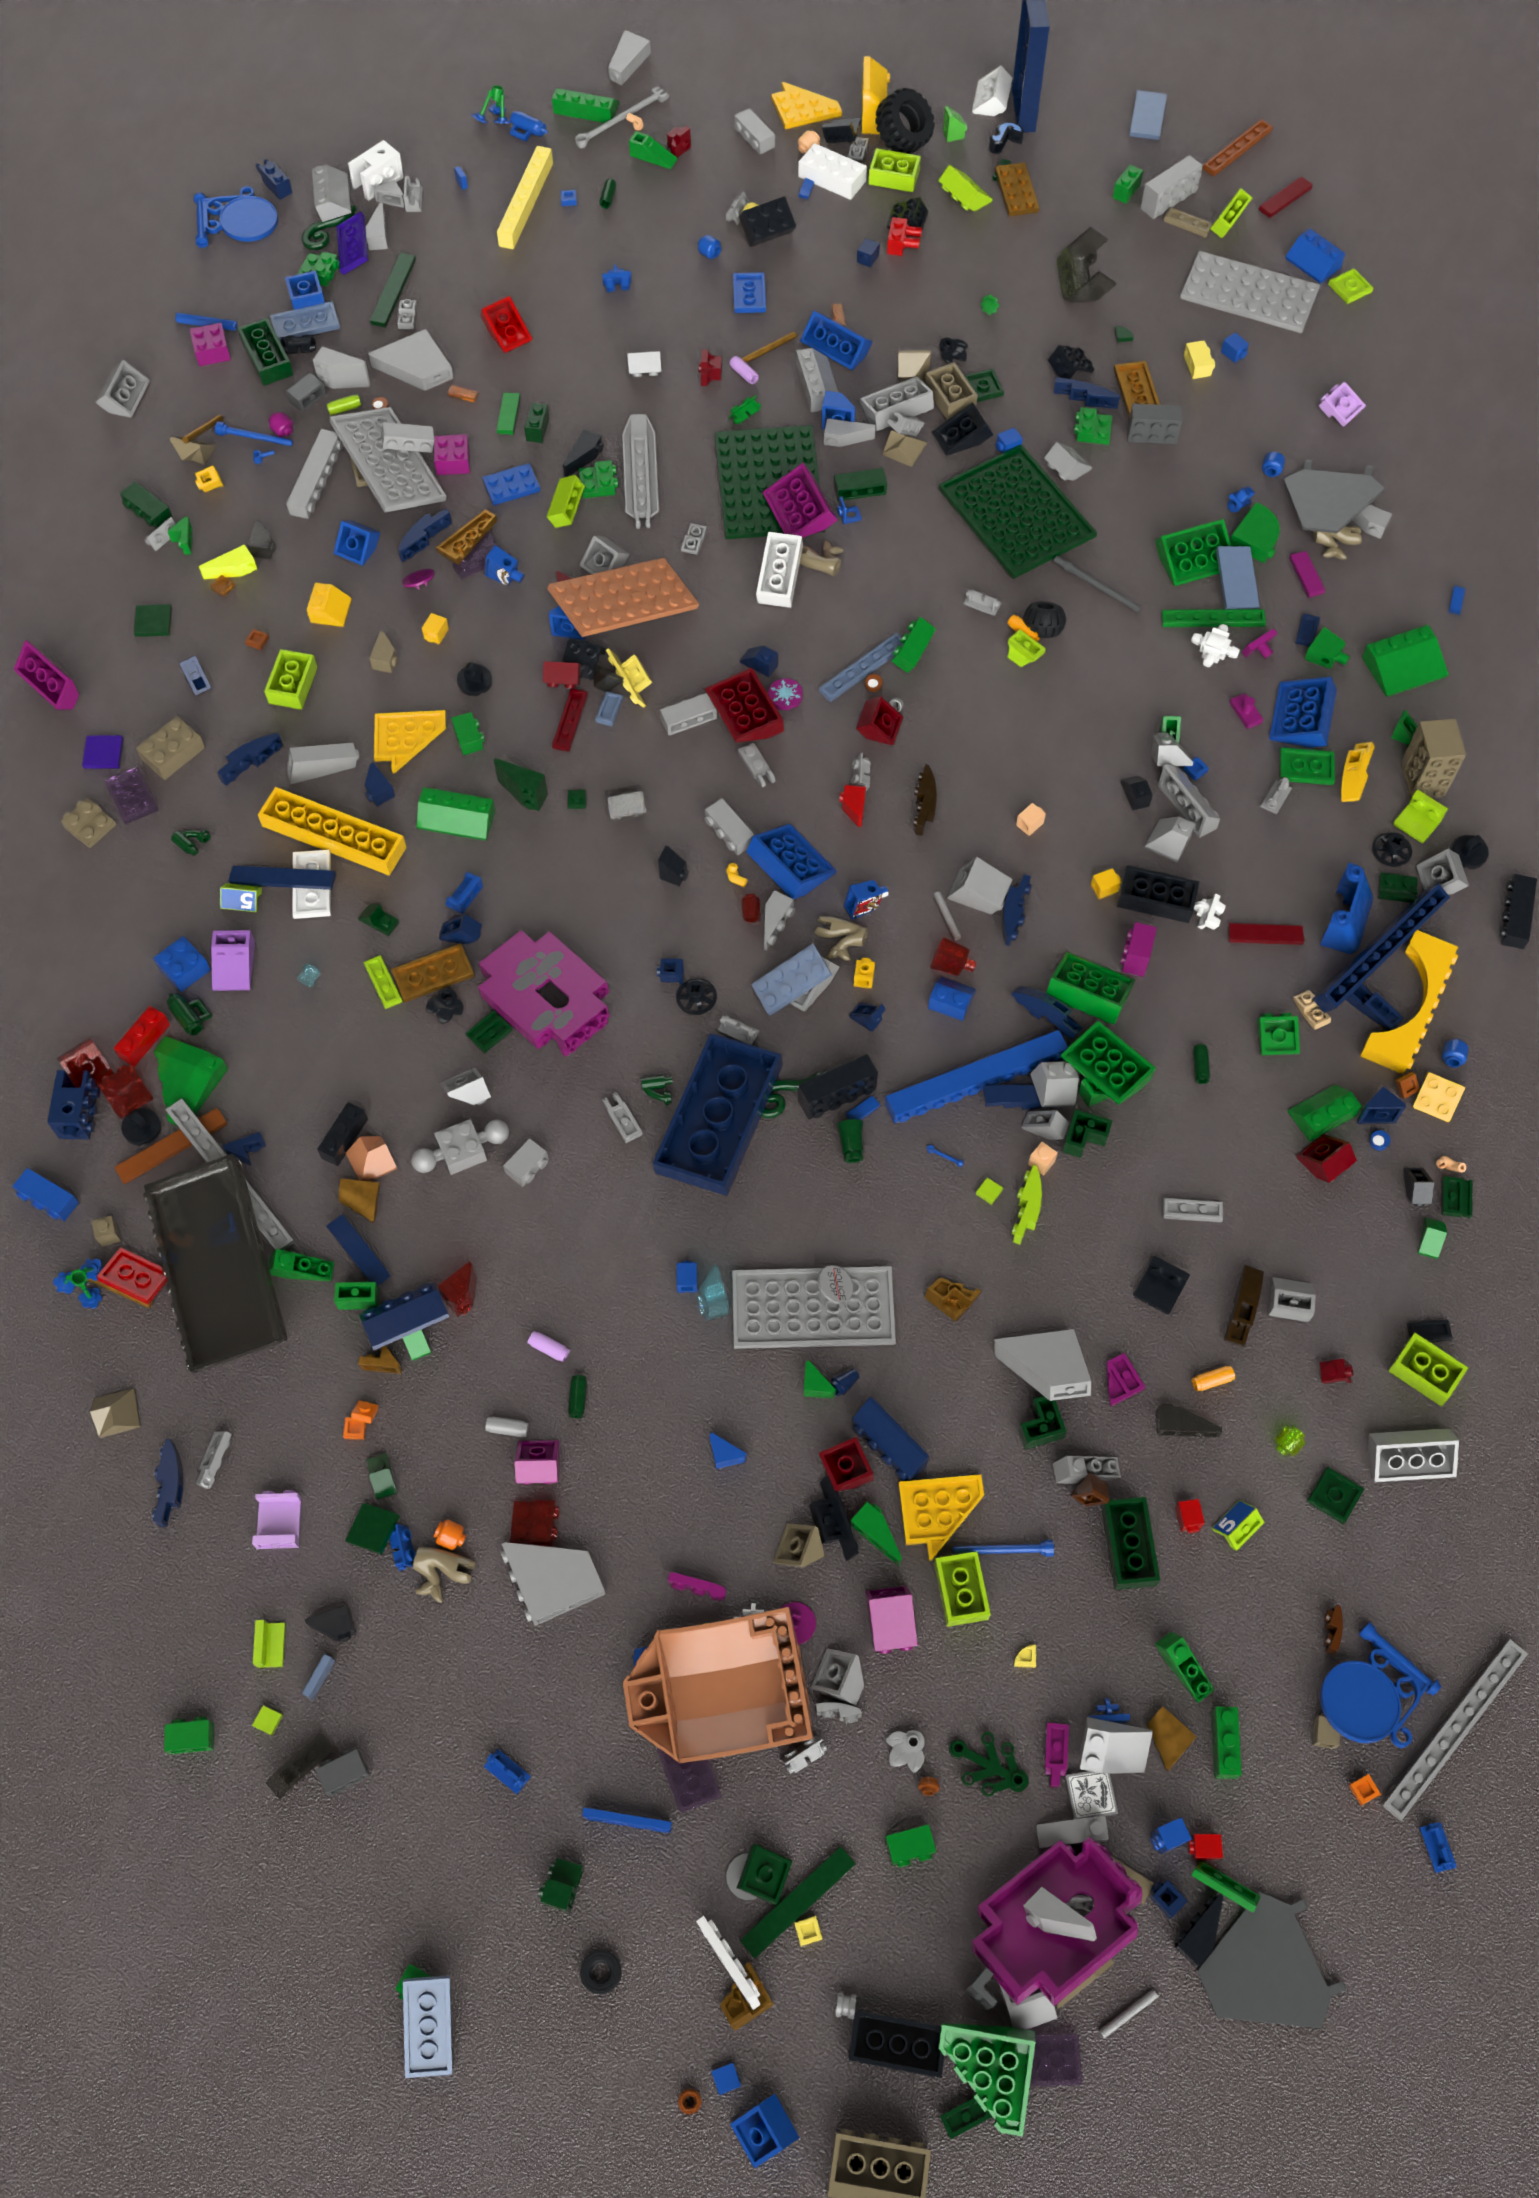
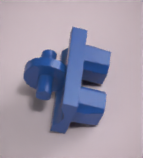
(616, 276)
(1240, 499)
(1107, 1708)

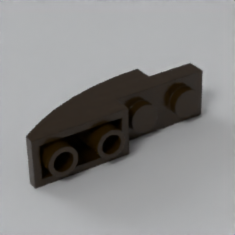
(926, 799)
(1245, 1306)

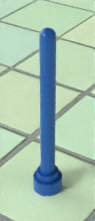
(223, 429)
(1044, 1548)

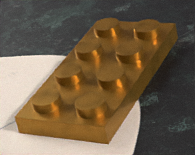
(1017, 189)
(1135, 384)
(432, 972)

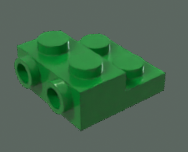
(323, 264)
(1093, 426)
(598, 479)
(1278, 1034)

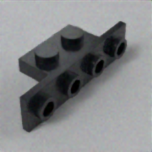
(833, 1521)

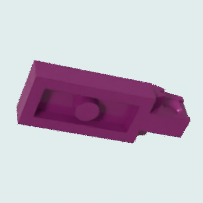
(1056, 1752)

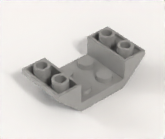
(1030, 2012)

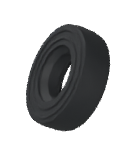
(590, 1961)

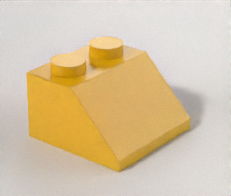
(328, 605)

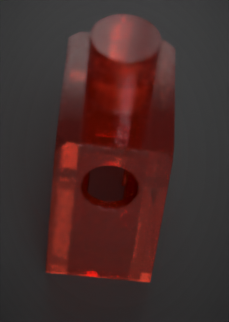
(952, 958)

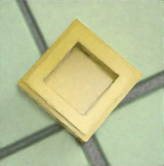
(808, 1931)

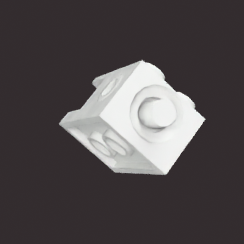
(375, 168)

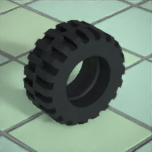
(918, 115)

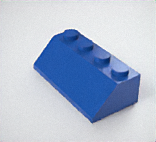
(835, 340)

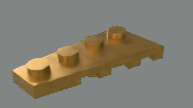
(467, 537)

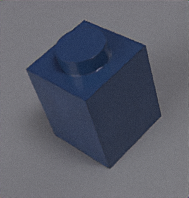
(868, 252)

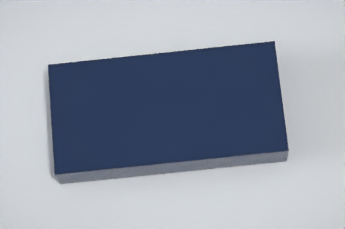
(1307, 630)

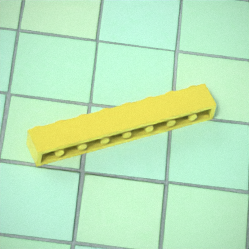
(525, 197)

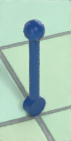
(930, 1149)

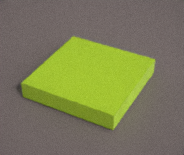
(1350, 286)

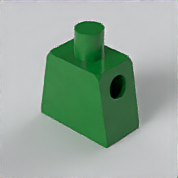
(1327, 650)

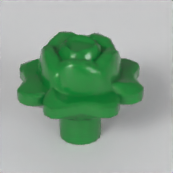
(990, 304)

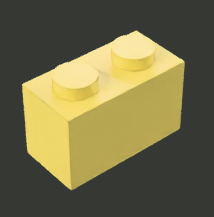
(1199, 359)

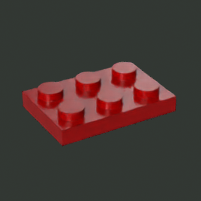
(133, 1276)

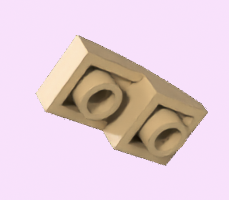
(1311, 1010)

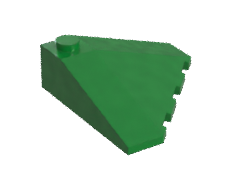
(187, 1073)
(996, 2066)

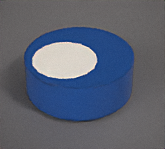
(1379, 1140)

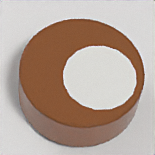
(380, 402)
(873, 683)

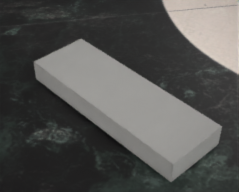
(1192, 1210)

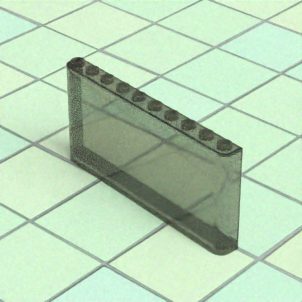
(214, 1263)

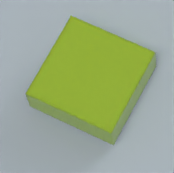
(989, 1191)
(267, 1720)

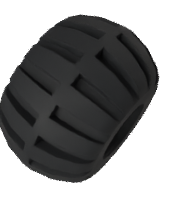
(1045, 618)

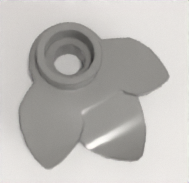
(904, 1752)

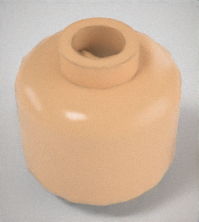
(807, 140)

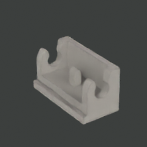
(412, 195)
(906, 426)

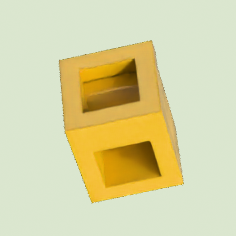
(208, 474)
(864, 973)

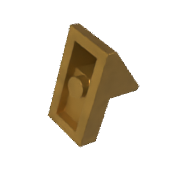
(385, 1363)

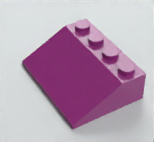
(799, 503)

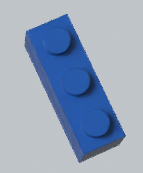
(45, 1195)

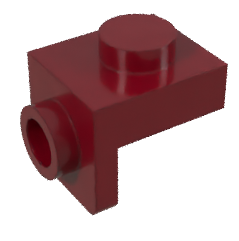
(1336, 1371)

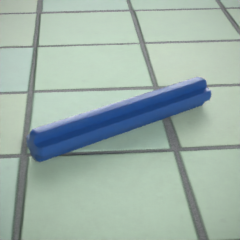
(203, 321)

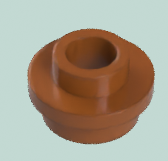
(928, 1786)
(697, 2101)

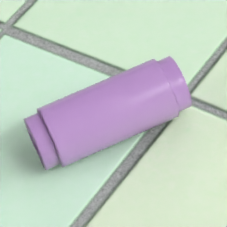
(744, 370)
(548, 1346)

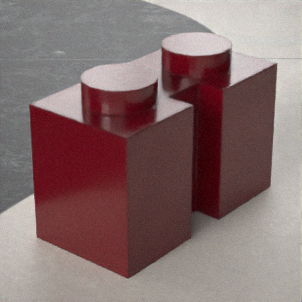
(561, 673)

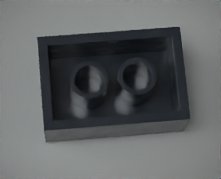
(767, 221)

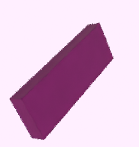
(1307, 574)

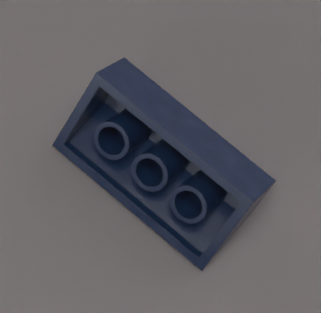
(403, 1315)
(889, 1440)

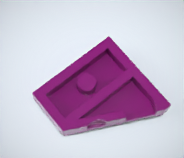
(1122, 1380)

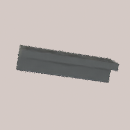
(978, 1993)

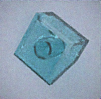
(713, 1297)

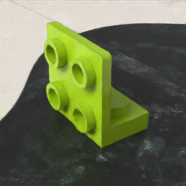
(1421, 816)

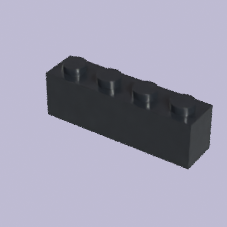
(1518, 911)

